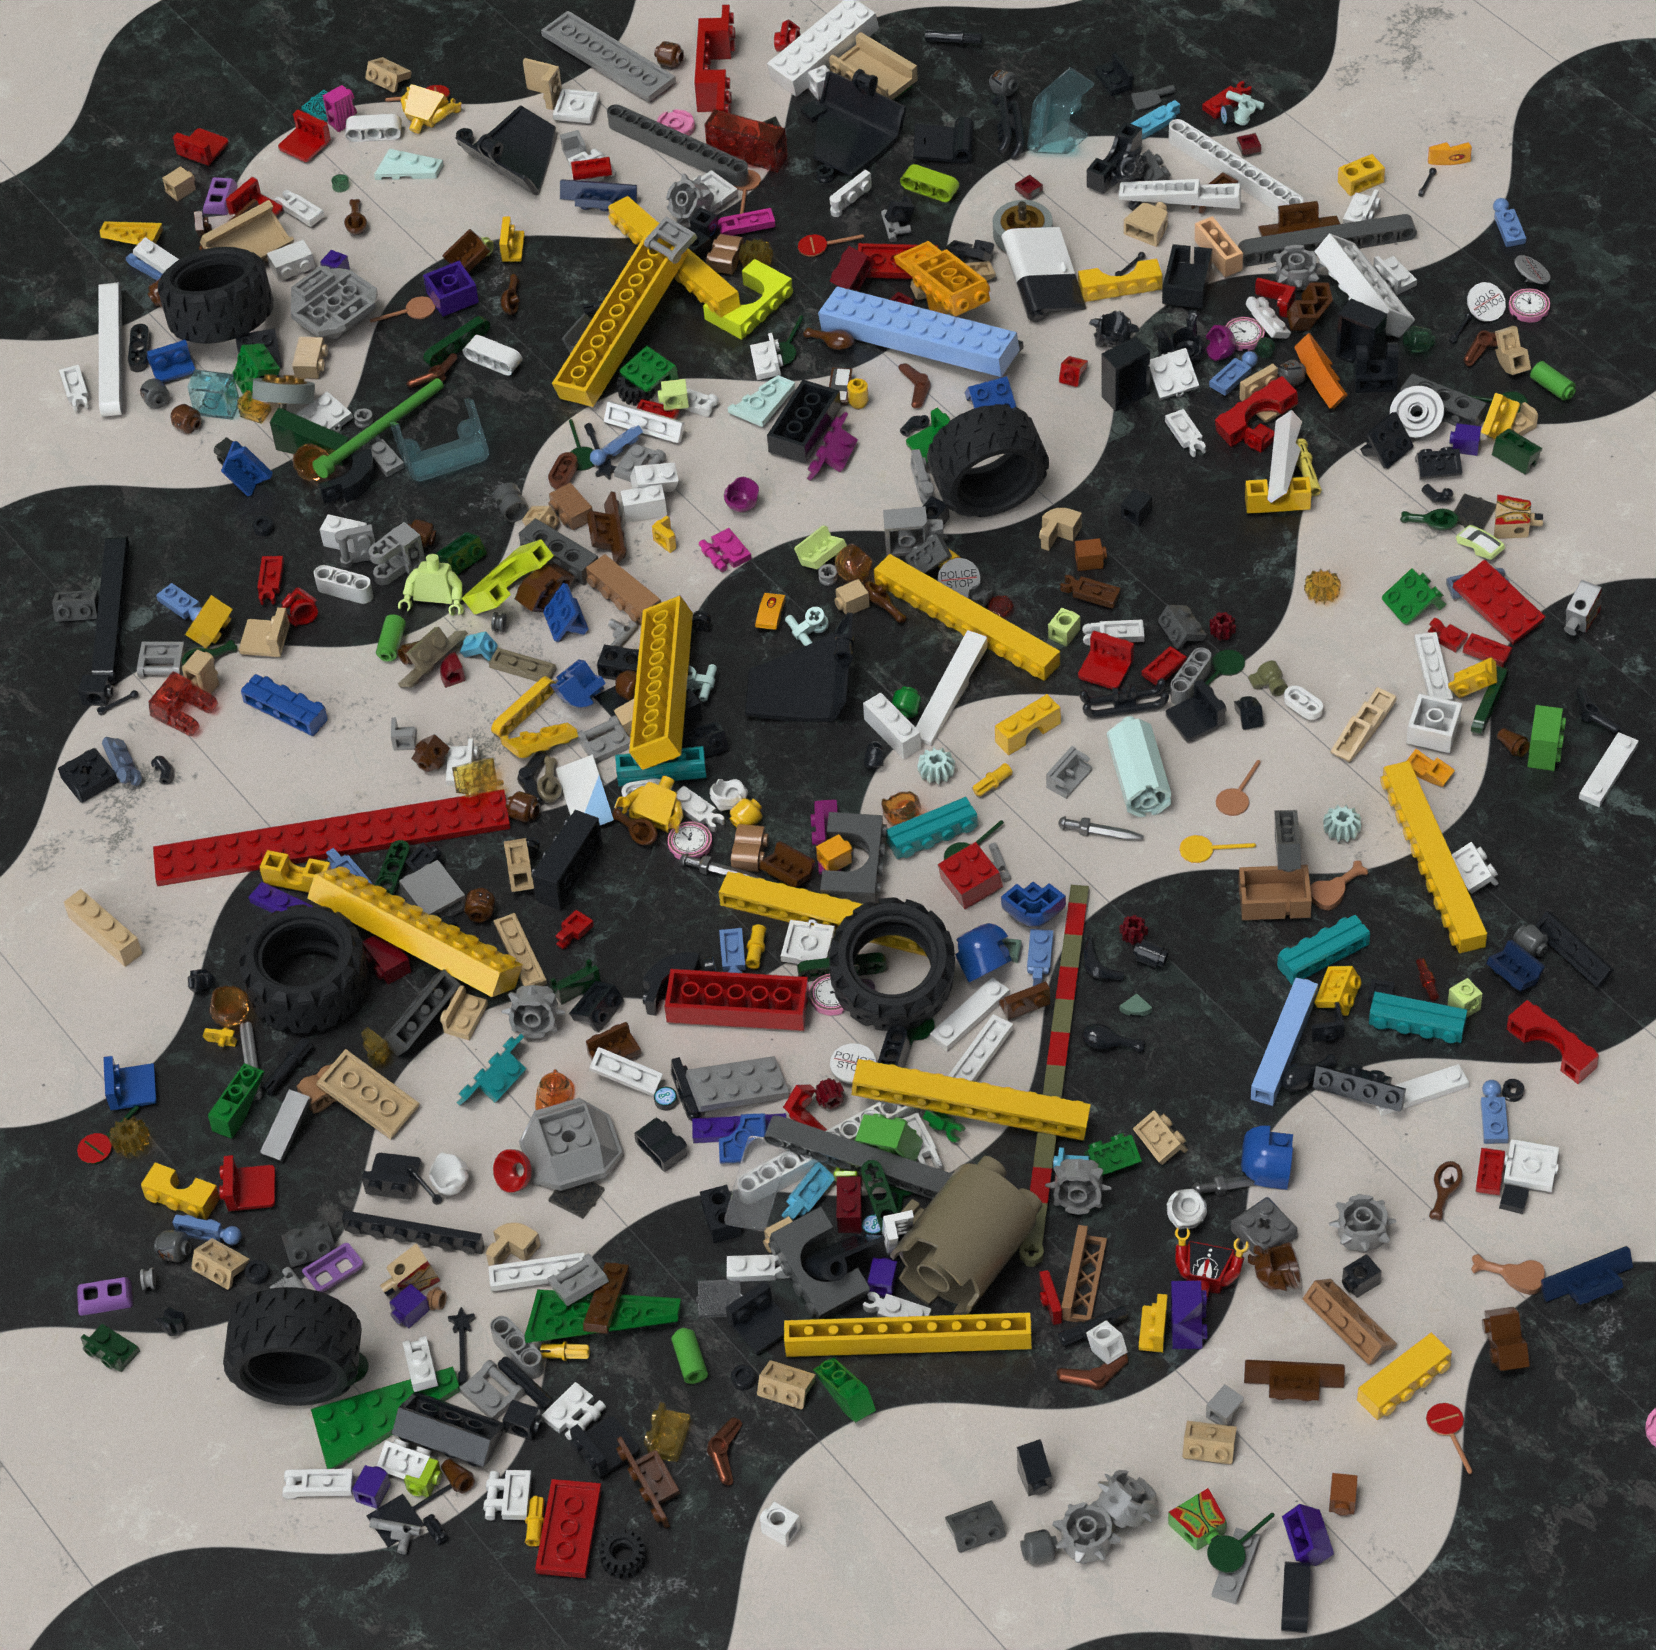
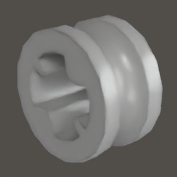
(359, 421)
(827, 569)
(148, 1279)

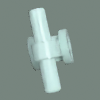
(1246, 107)
(810, 625)
(702, 682)

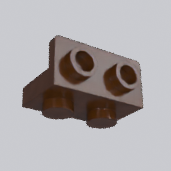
(468, 250)
(788, 865)
(1026, 1000)
(615, 1040)

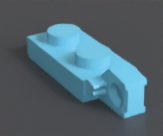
(1157, 118)
(808, 1191)

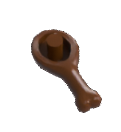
(355, 222)
(509, 298)
(834, 339)
(878, 595)
(640, 829)
(1446, 1181)

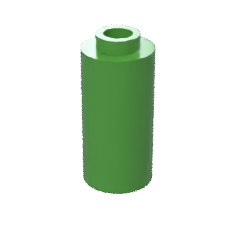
(1553, 380)
(390, 638)
(689, 1356)

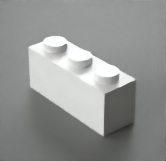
(892, 725)

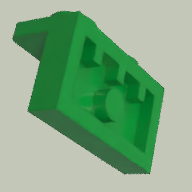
(1115, 1154)

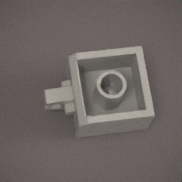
(908, 528)

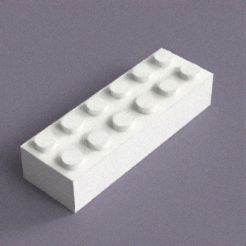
(827, 37)
(1363, 282)

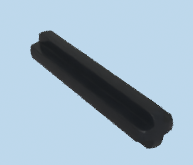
(520, 1378)

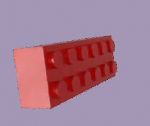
(737, 999)

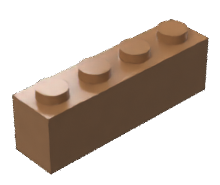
(620, 587)

